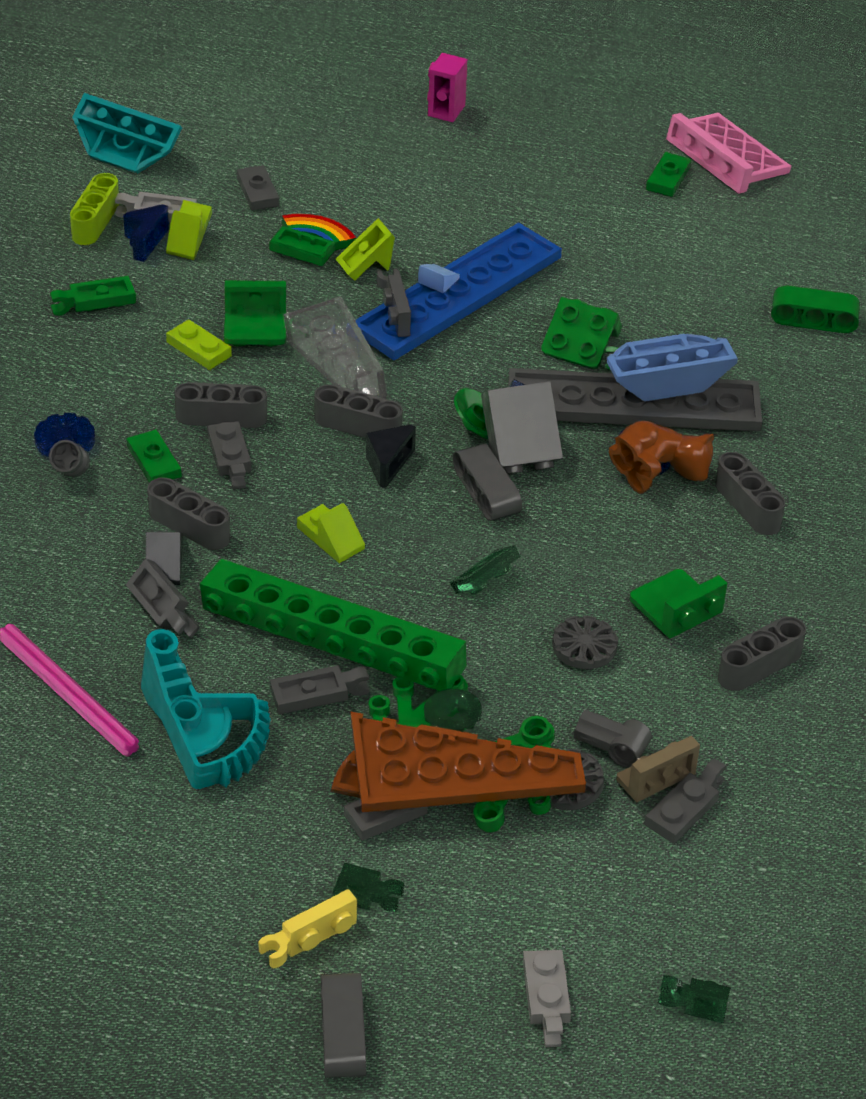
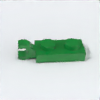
(94, 295)

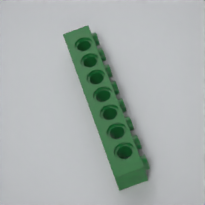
(334, 625)

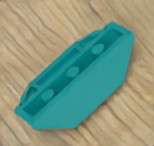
(123, 134)

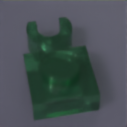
(369, 888)
(700, 998)

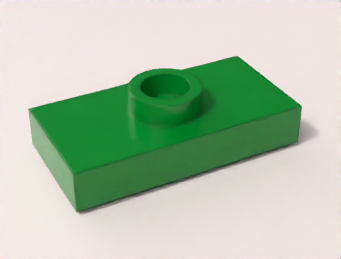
(668, 174)
(302, 246)
(153, 456)

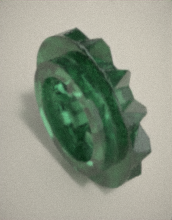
(444, 703)

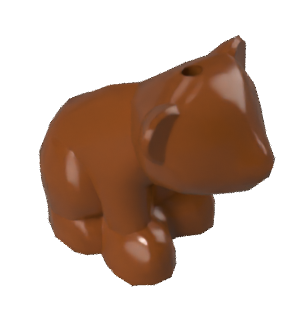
(647, 445)

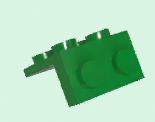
(255, 312)
(580, 332)
(679, 602)

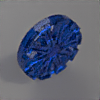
(47, 435)

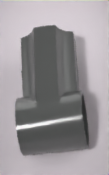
(622, 741)

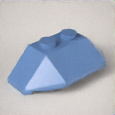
(671, 365)

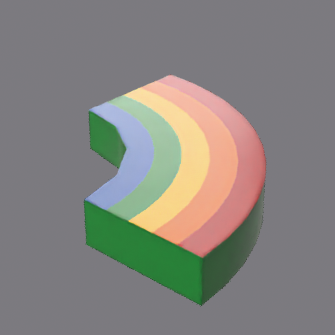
(320, 227)

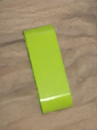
(94, 209)

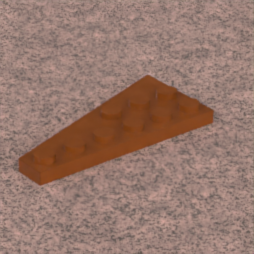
(444, 766)

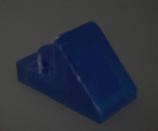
(146, 229)

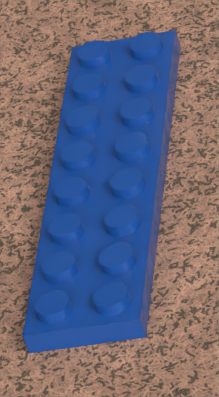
(483, 277)

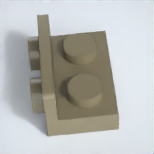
(661, 769)

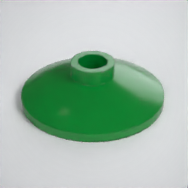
(470, 409)

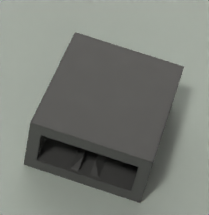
(522, 426)

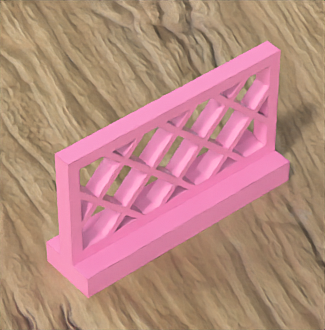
(717, 154)

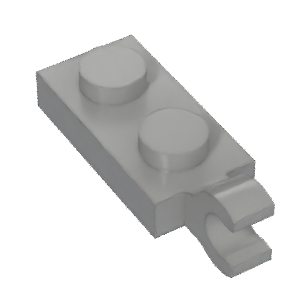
(147, 200)
(547, 993)

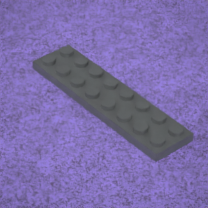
(601, 399)

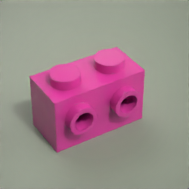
(447, 87)

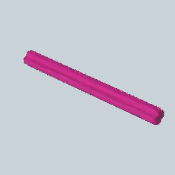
(69, 690)

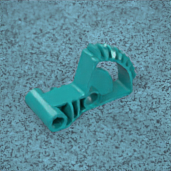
(197, 720)

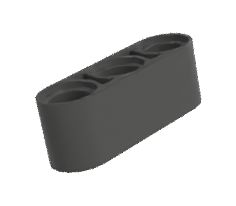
(218, 403)
(354, 411)
(487, 482)
(750, 493)
(189, 513)
(761, 653)
(343, 1025)

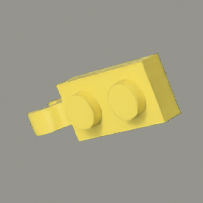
(310, 928)

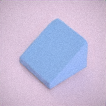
(436, 277)

